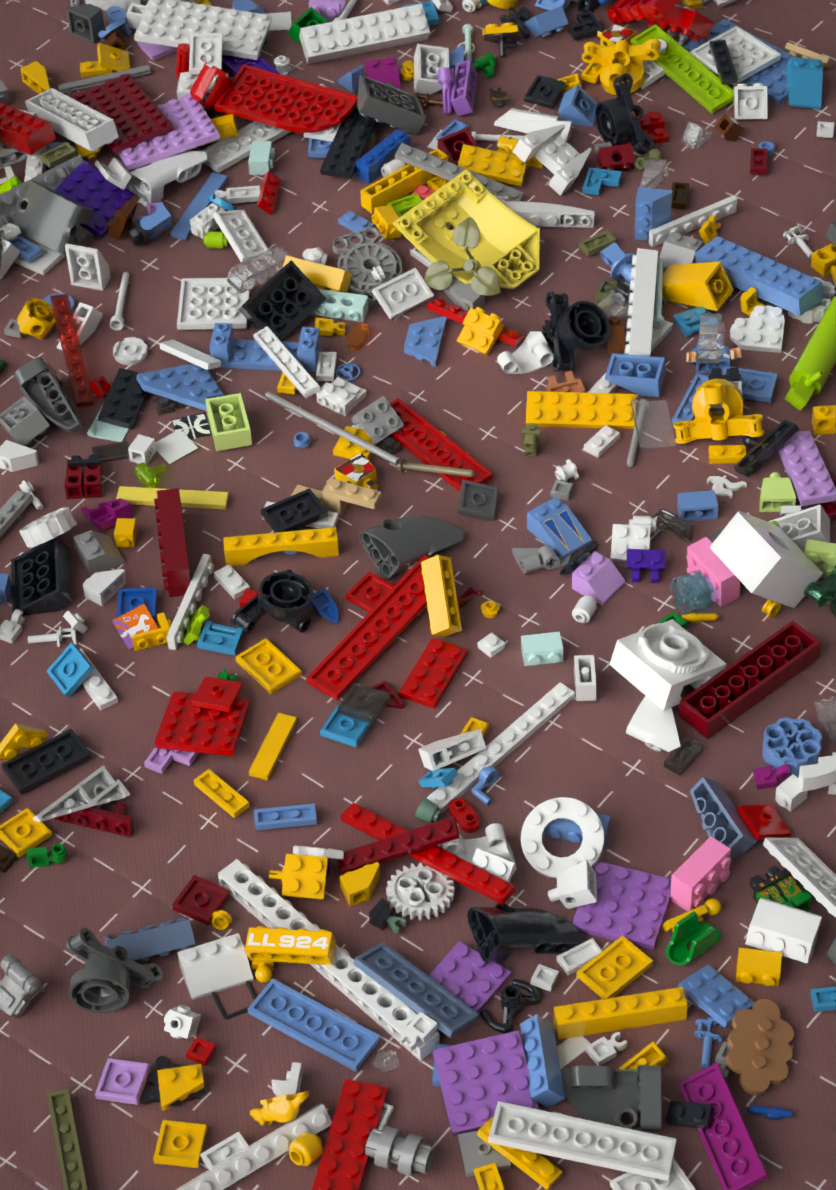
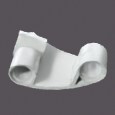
(654, 726)
(493, 842)

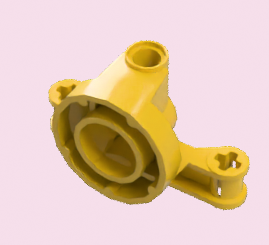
(621, 60)
(718, 425)

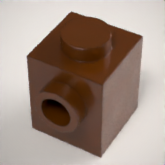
(729, 128)

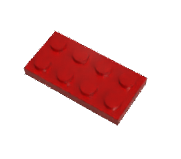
(433, 673)

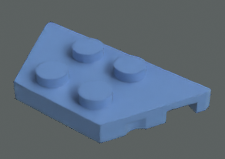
(425, 339)

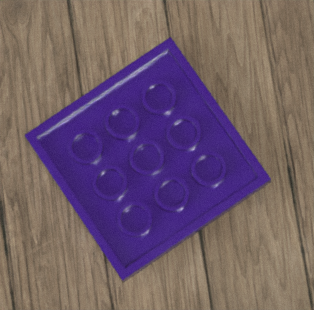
(93, 190)

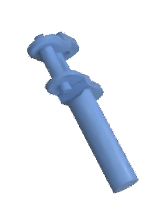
(708, 1038)

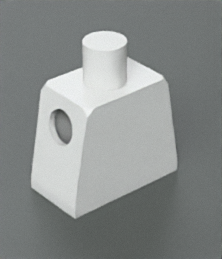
(575, 886)

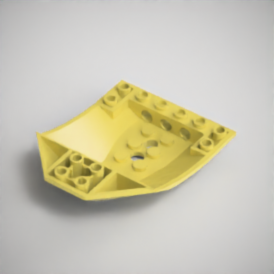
(505, 242)

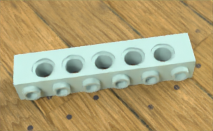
(343, 306)

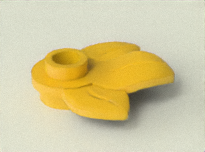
(407, 70)

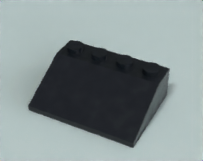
(283, 301)
(42, 578)

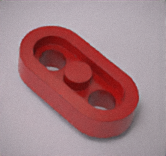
(462, 813)

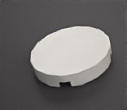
(130, 351)

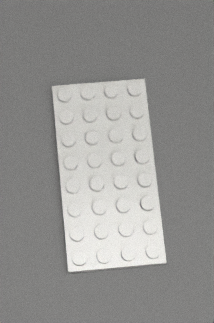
(173, 22)

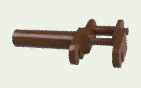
(429, 101)

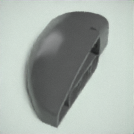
(43, 389)

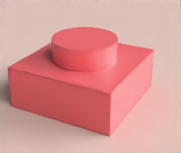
(423, 191)

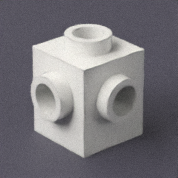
(181, 1022)

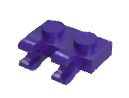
(645, 560)

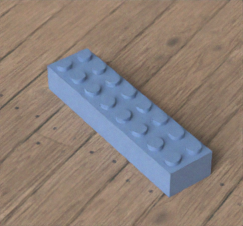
(771, 279)

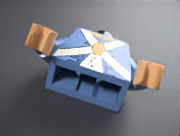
(703, 368)

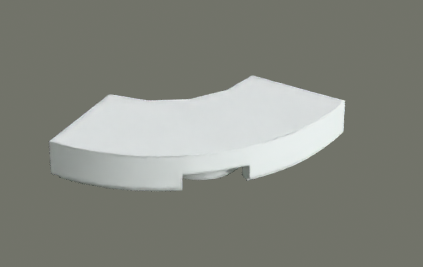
(315, 851)

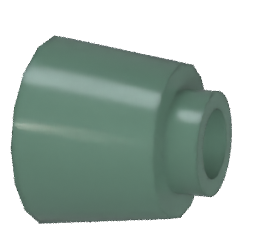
(428, 811)

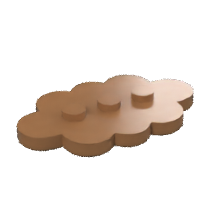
(760, 1046)

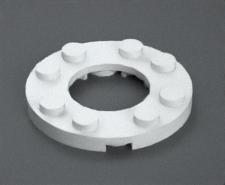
(550, 811)

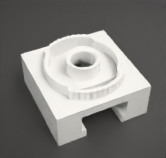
(664, 661)

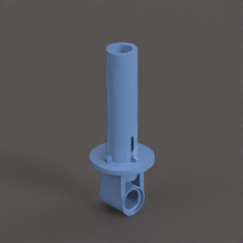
(620, 264)

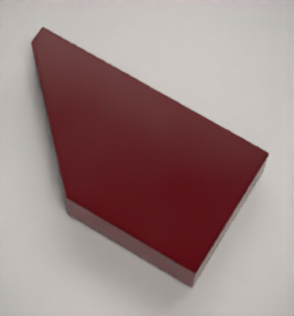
(395, 701)

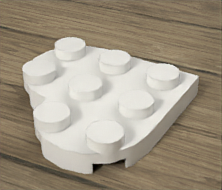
(760, 331)

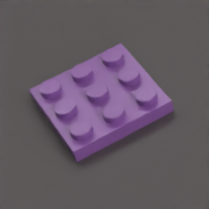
(470, 977)

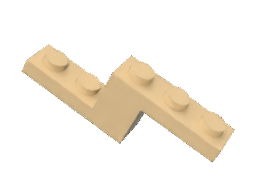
(339, 494)

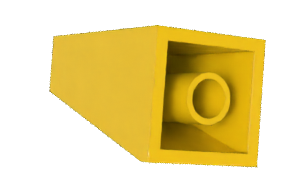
(697, 285)

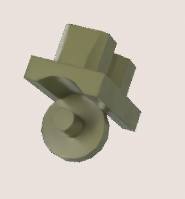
(531, 439)

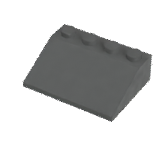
(389, 105)

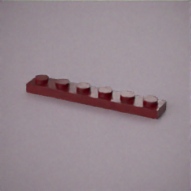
(400, 845)

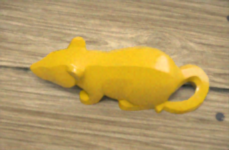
(279, 1108)

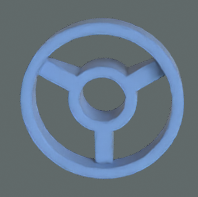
(348, 367)

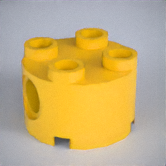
(36, 318)

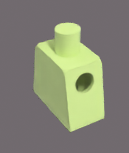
(776, 493)

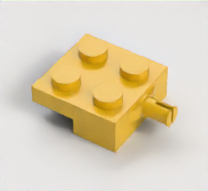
(303, 877)

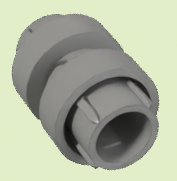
(391, 1148)

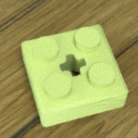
(822, 555)

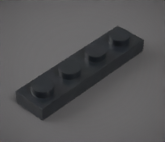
(723, 62)

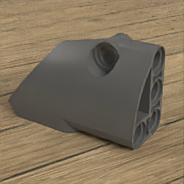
(610, 1093)

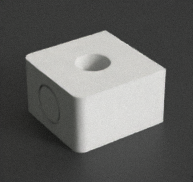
(765, 559)

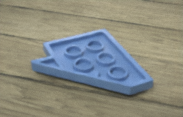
(182, 384)

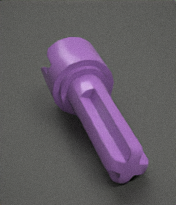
(446, 79)

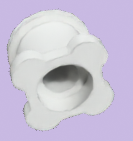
(471, 5)
(282, 65)
(566, 471)

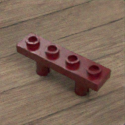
(111, 822)

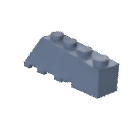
(721, 817)
(153, 941)

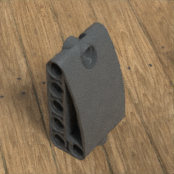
(50, 217)

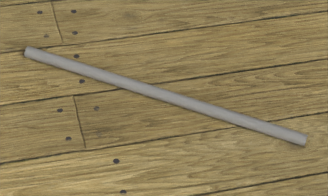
(329, 426)

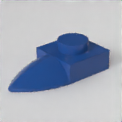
(325, 605)

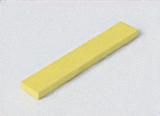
(188, 498)

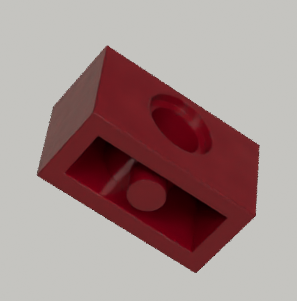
(622, 152)

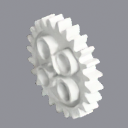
(419, 891)

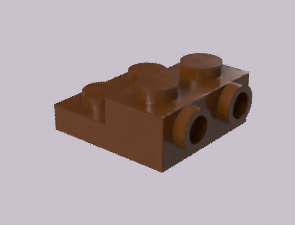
(122, 218)

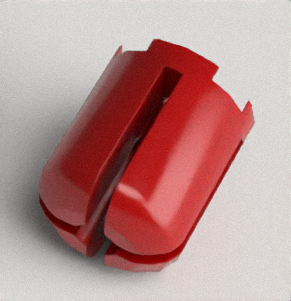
(203, 82)

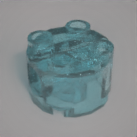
(691, 592)

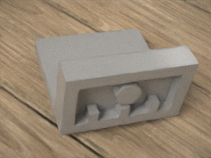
(378, 420)

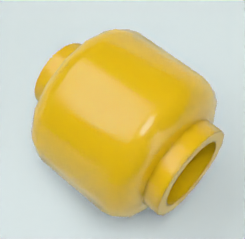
(305, 1149)

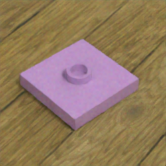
(155, 51)
(122, 1081)

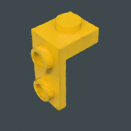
(749, 301)
(153, 637)

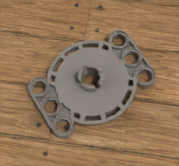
(367, 252)

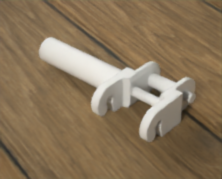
(799, 240)
(54, 637)

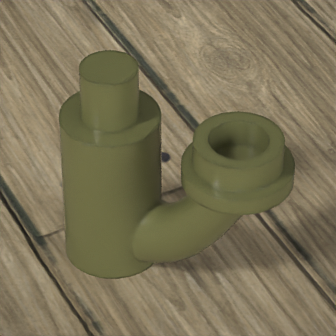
(641, 161)

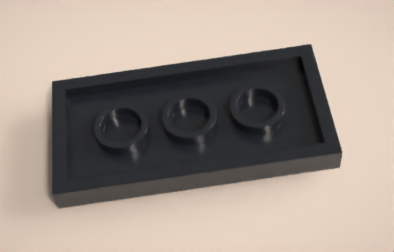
(123, 400)
(46, 761)

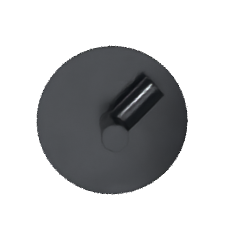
(505, 41)

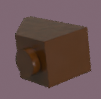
(616, 340)

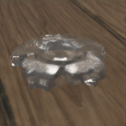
(386, 1061)

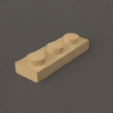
(800, 52)

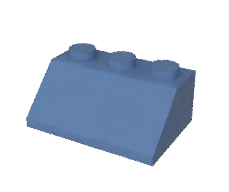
(651, 210)

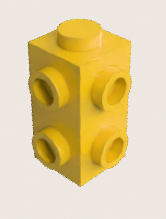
(383, 219)

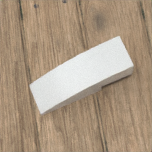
(818, 775)

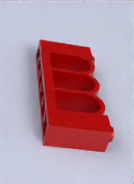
(639, 9)

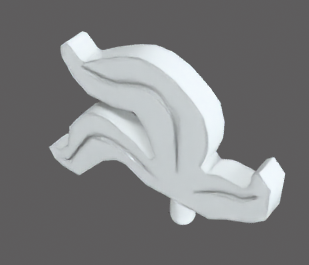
(719, 482)

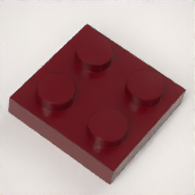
(200, 899)

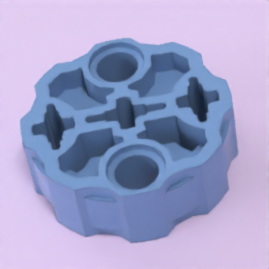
(791, 743)

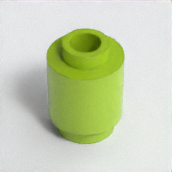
(215, 240)

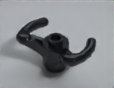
(512, 1003)

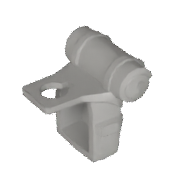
(17, 986)

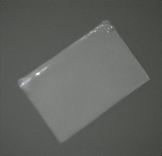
(653, 424)

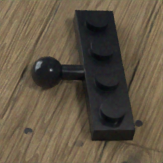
(765, 448)

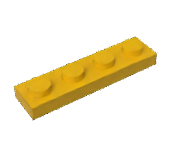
(529, 1162)

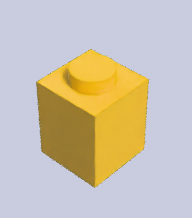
(125, 533)

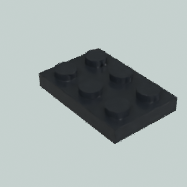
(294, 512)

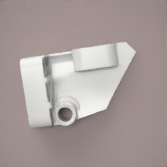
(150, 179)

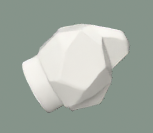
(315, 255)

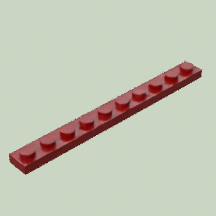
(434, 857)

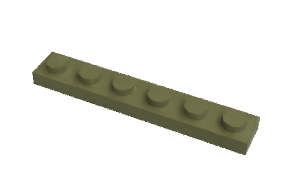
(66, 1140)

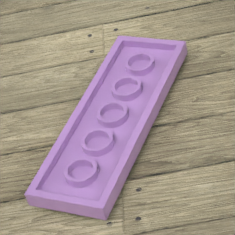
(807, 470)

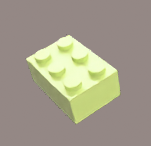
(228, 422)

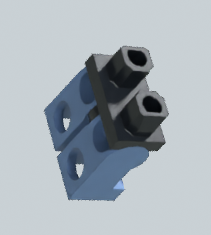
(151, 226)

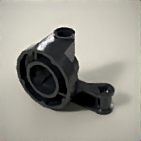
(616, 120)
(574, 327)
(281, 595)

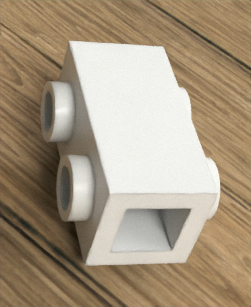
(205, 221)

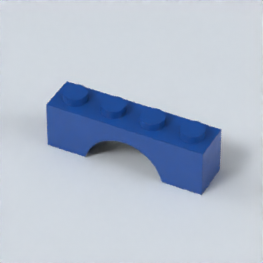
(370, 164)

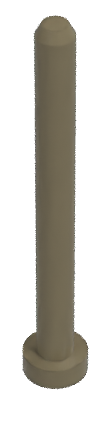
(434, 469)

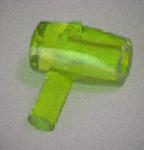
(147, 474)

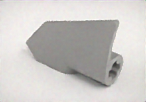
(537, 558)

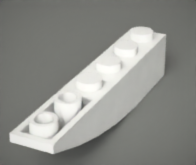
(552, 214)

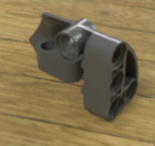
(406, 540)

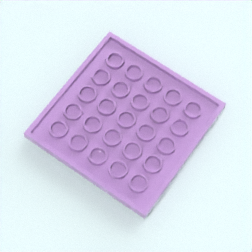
(191, 130)

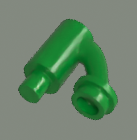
(484, 62)

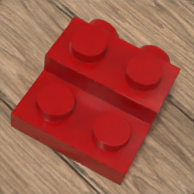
(654, 127)

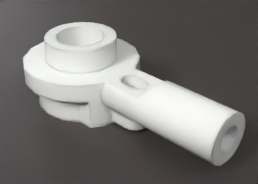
(28, 488)

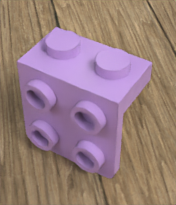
(328, 8)

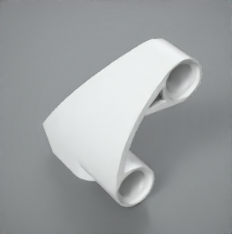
(529, 357)

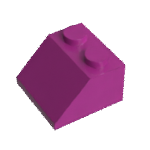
(383, 71)

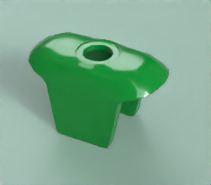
(690, 930)

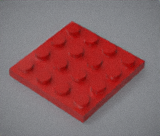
(201, 728)

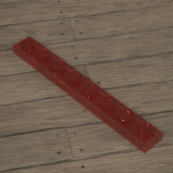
(72, 350)

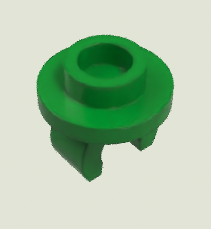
(223, 675)

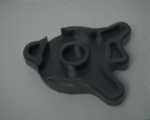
(153, 1094)

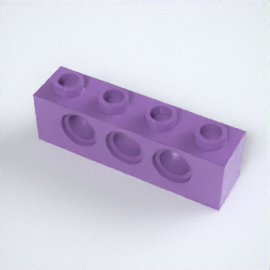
(464, 88)

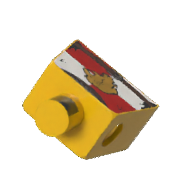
(615, 33)
(358, 472)

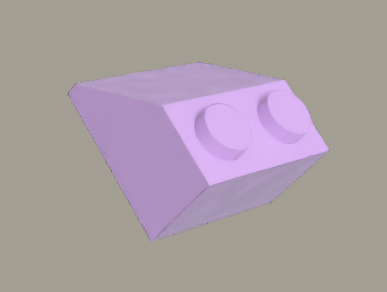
(597, 578)

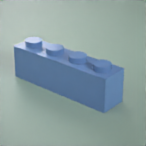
(542, 1061)

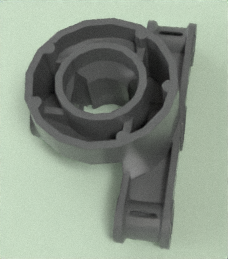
(107, 974)

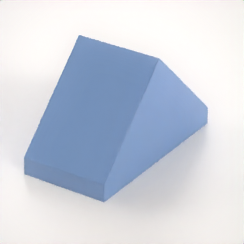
(351, 79)

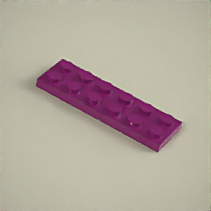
(728, 1139)

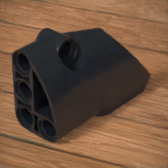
(505, 928)

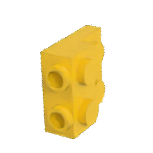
(480, 330)

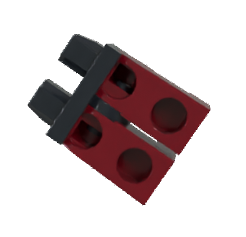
(83, 470)

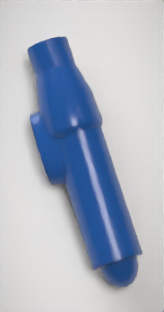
(771, 1112)

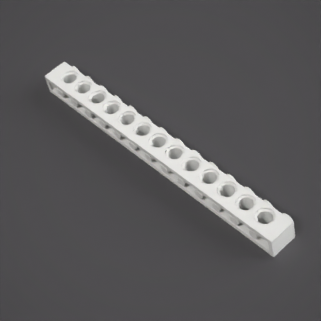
(366, 993)

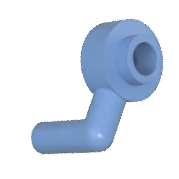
(487, 777)

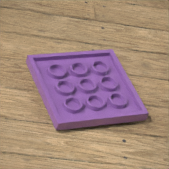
(626, 905)
(479, 1076)

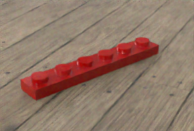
(457, 314)

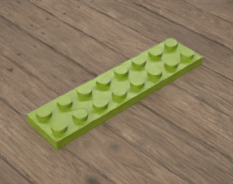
(688, 71)

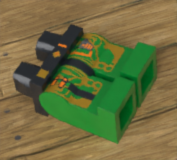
(780, 889)

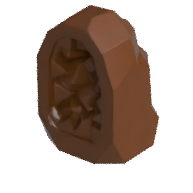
(117, 41)

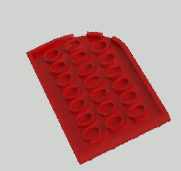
(285, 101)

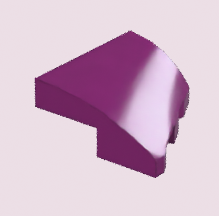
(107, 513)

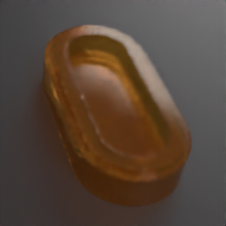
(357, 336)

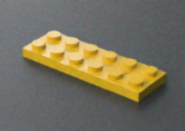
(580, 410)

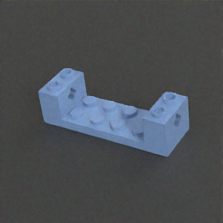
(250, 355)

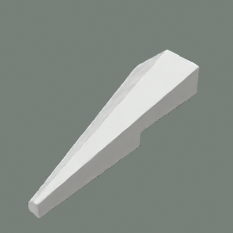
(91, 792)

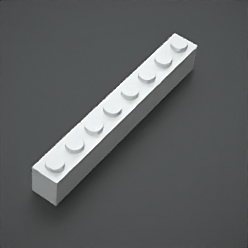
(642, 300)

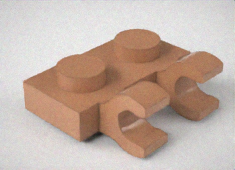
(570, 384)

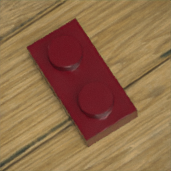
(758, 161)

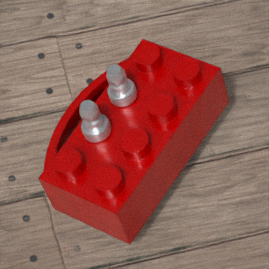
(684, 22)

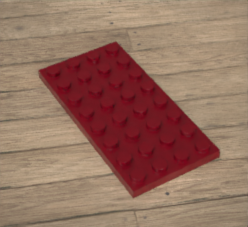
(130, 108)

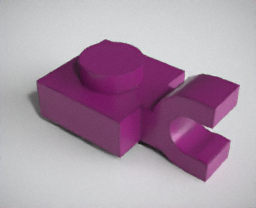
(767, 777)

